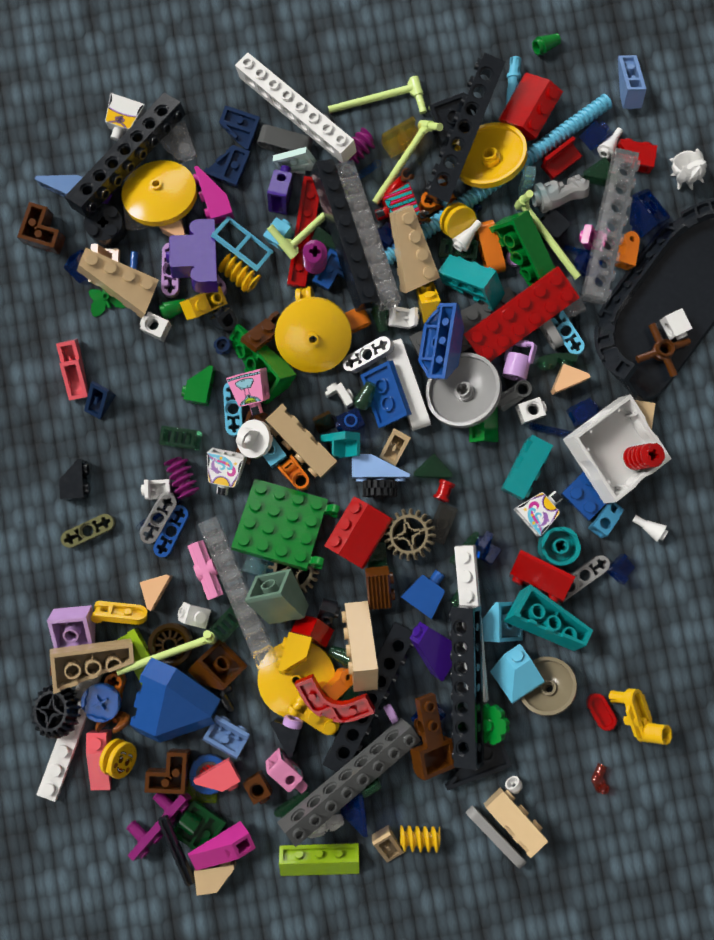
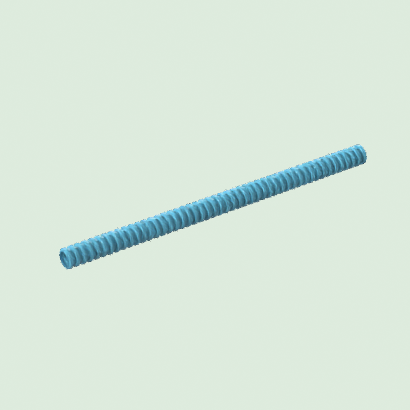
(535, 152)

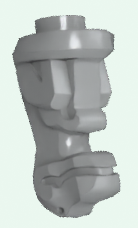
(554, 193)

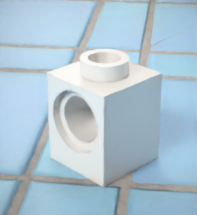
(676, 325)
(162, 329)
(525, 416)

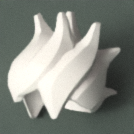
(688, 167)

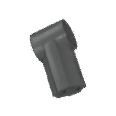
(512, 396)

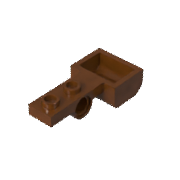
(436, 751)

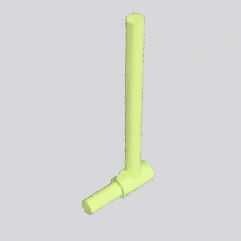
(412, 87)
(424, 127)
(522, 204)
(290, 246)
(209, 638)

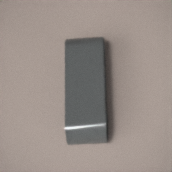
(282, 140)

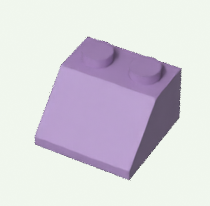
(71, 626)

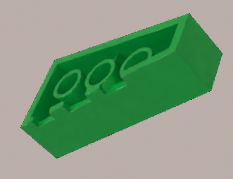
(525, 245)

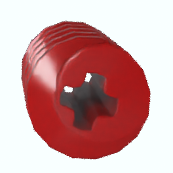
(644, 456)

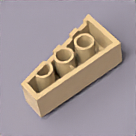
(411, 250)
(119, 280)
(301, 442)
(360, 646)
(88, 661)

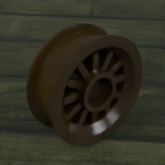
(155, 636)

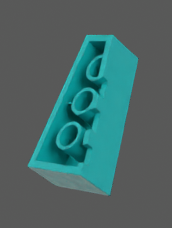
(547, 619)

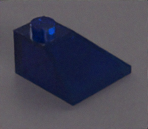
(646, 213)
(355, 814)

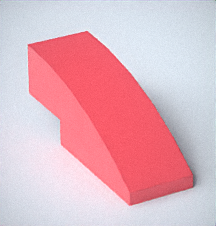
(72, 369)

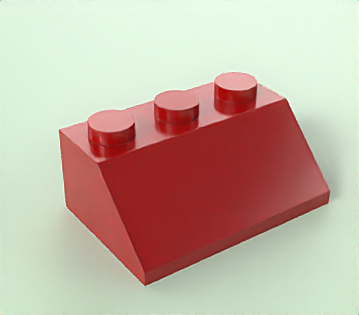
(531, 105)
(358, 532)
(542, 575)

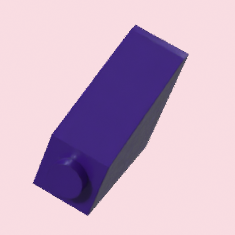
(433, 650)

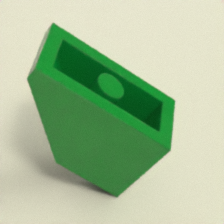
(199, 387)

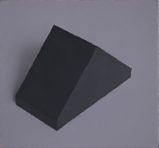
(288, 737)

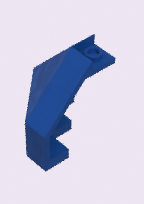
(171, 703)

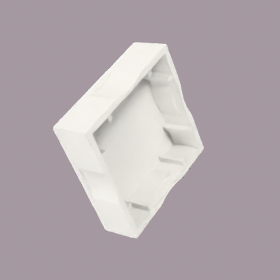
(601, 444)

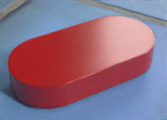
(601, 711)

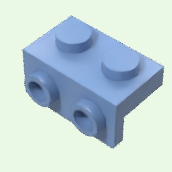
(226, 736)

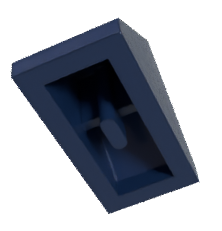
(98, 400)

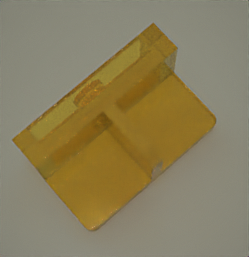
(399, 137)

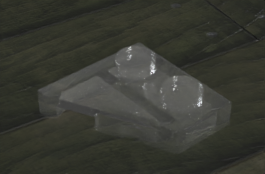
(179, 143)

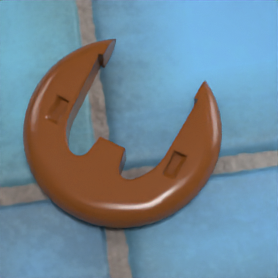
(121, 718)

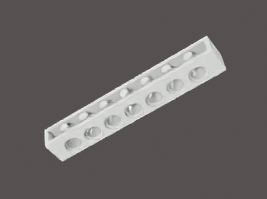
(296, 108)

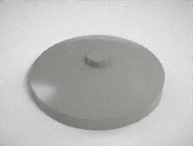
(467, 394)

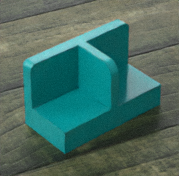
(344, 443)

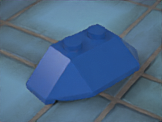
(442, 341)

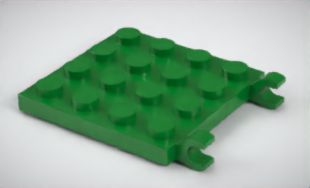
(282, 525)

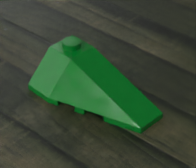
(278, 371)

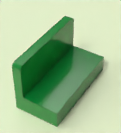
(485, 431)

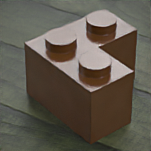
(36, 229)
(173, 778)

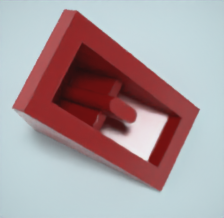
(313, 628)

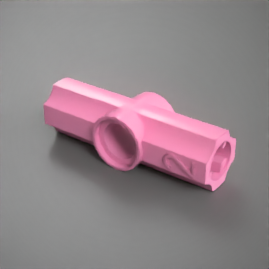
(205, 569)

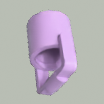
(518, 364)

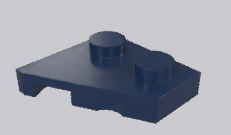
(240, 126)
(229, 166)

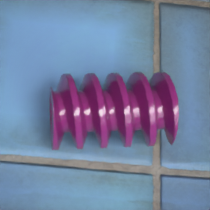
(362, 142)
(314, 256)
(181, 476)

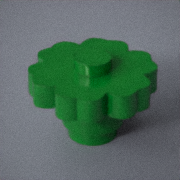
(494, 724)

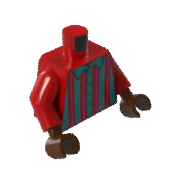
(400, 195)

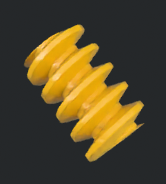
(238, 274)
(420, 839)

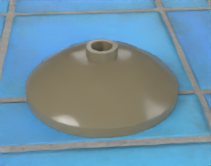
(564, 683)

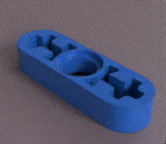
(170, 546)

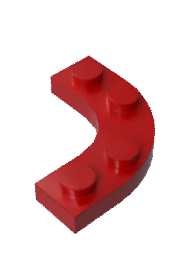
(322, 705)

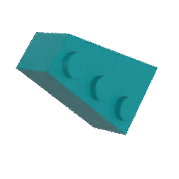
(472, 278)
(527, 467)

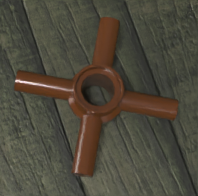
(658, 355)

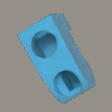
(606, 520)

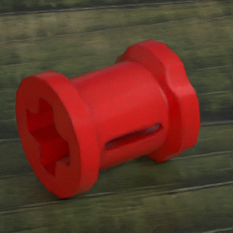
(444, 490)

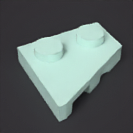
(299, 160)

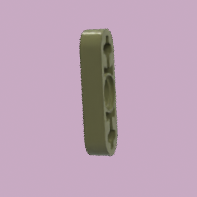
(73, 531)

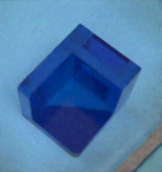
(386, 235)
(72, 265)
(620, 569)

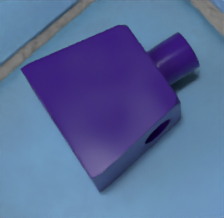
(280, 190)

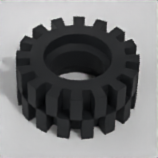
(380, 488)

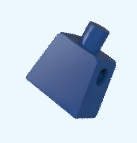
(425, 593)

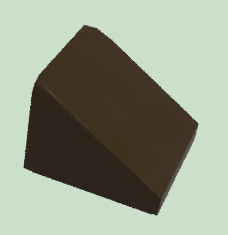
(324, 422)

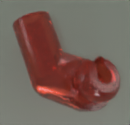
(598, 780)

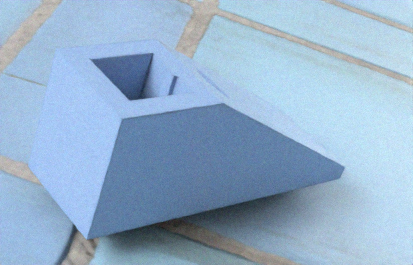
(371, 467)

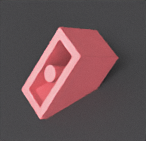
(219, 777)

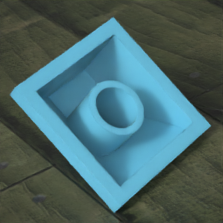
(496, 629)
(516, 674)

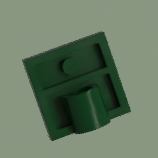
(198, 825)

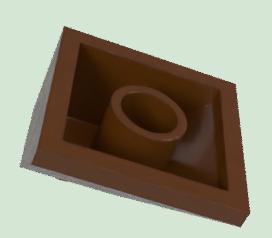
(217, 666)

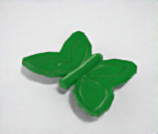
(100, 300)

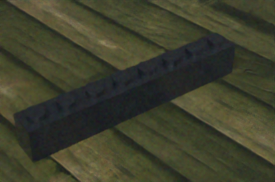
(344, 235)

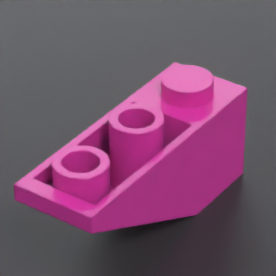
(215, 198)
(223, 848)

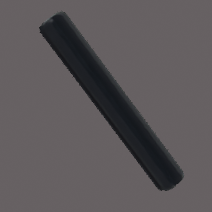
(176, 850)

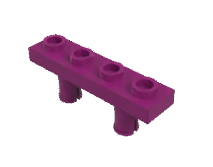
(154, 835)

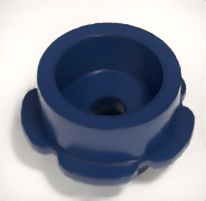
(222, 350)

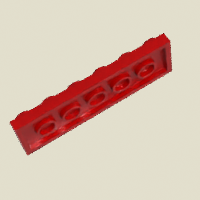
(521, 315)

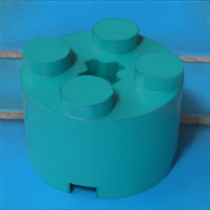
(569, 542)

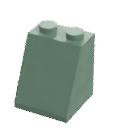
(277, 597)

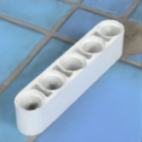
(419, 417)

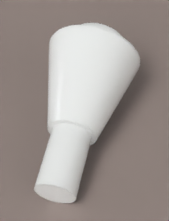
(609, 145)
(464, 239)
(655, 530)

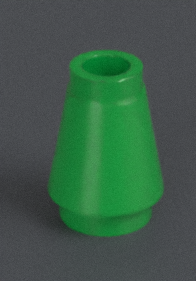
(545, 43)
(170, 309)

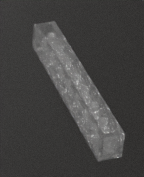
(629, 162)
(369, 236)
(237, 590)

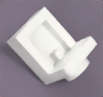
(403, 317)
(345, 395)
(153, 488)
(193, 615)

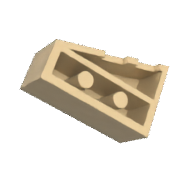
(516, 822)

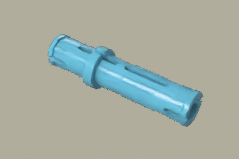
(513, 76)

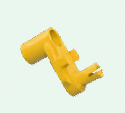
(640, 717)

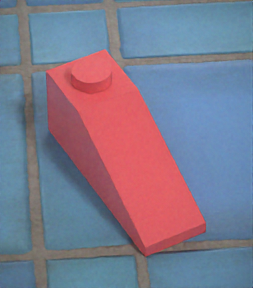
(94, 746)

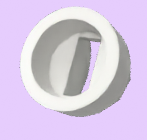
(510, 782)

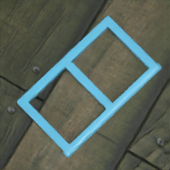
(235, 251)

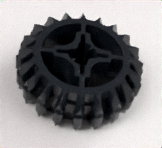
(49, 721)

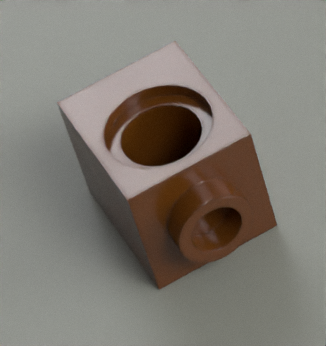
(257, 779)

